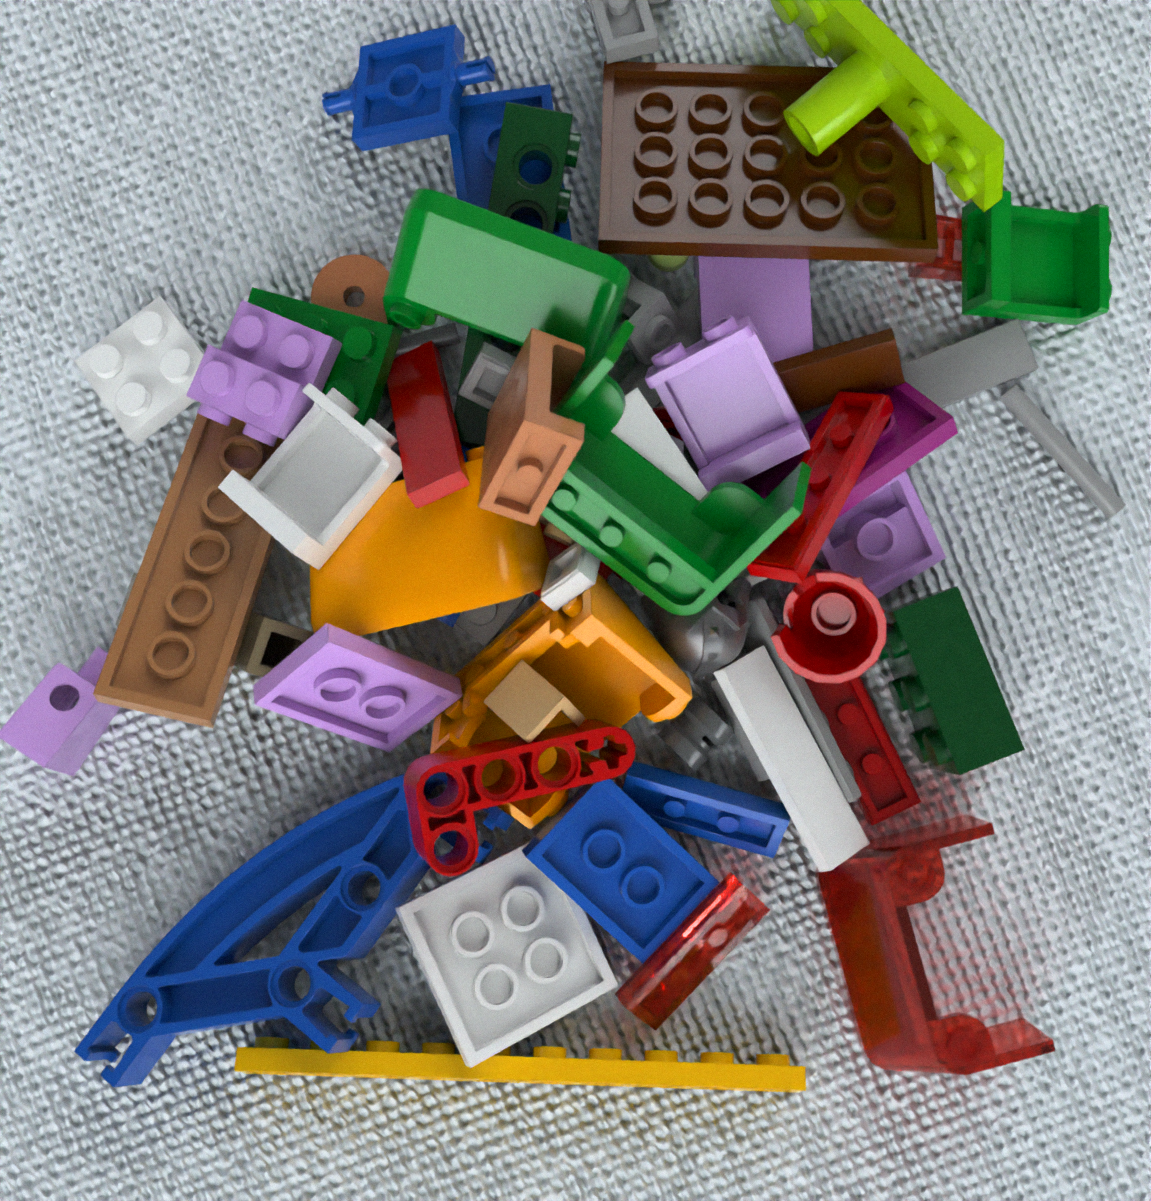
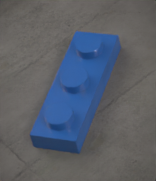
(707, 809)

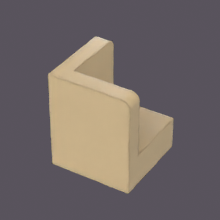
(529, 702)

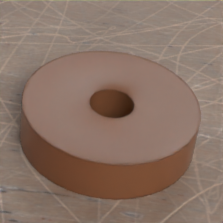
(352, 275)

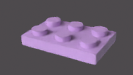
(356, 689)

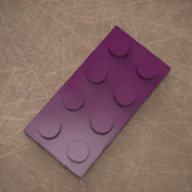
(909, 435)

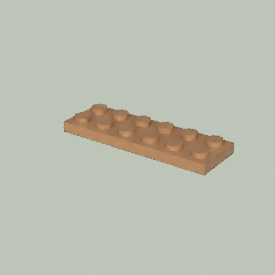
(192, 586)

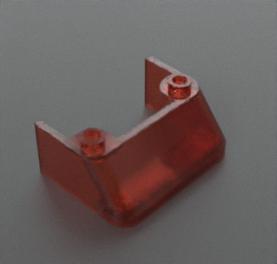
(882, 963)

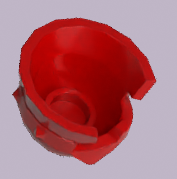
(830, 627)

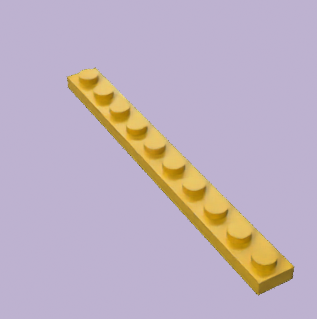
(546, 1066)

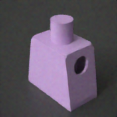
(51, 727)

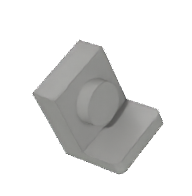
(653, 320)

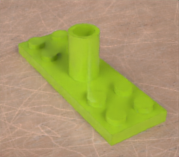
(884, 72)

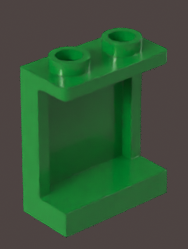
(1035, 263)

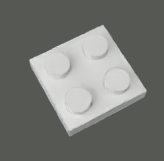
(144, 370)

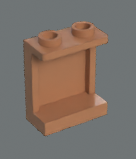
(524, 441)

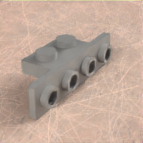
(759, 632)

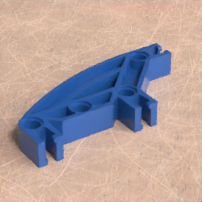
(197, 966)

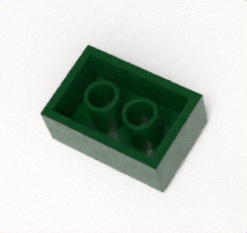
(946, 685)

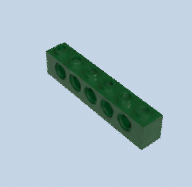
(525, 136)

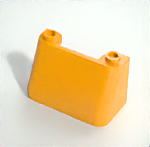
(426, 561)
(592, 655)

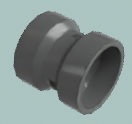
(695, 733)

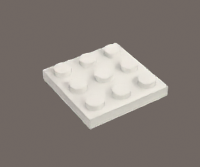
(504, 953)

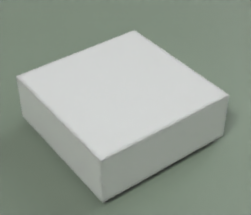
(569, 576)

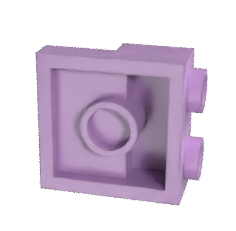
(263, 373)
(883, 538)

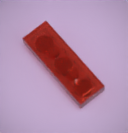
(692, 952)

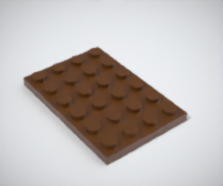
(712, 170)

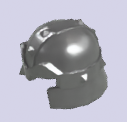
(703, 639)

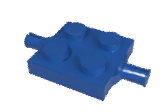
(409, 88)

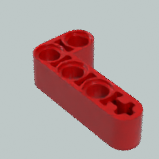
(518, 781)

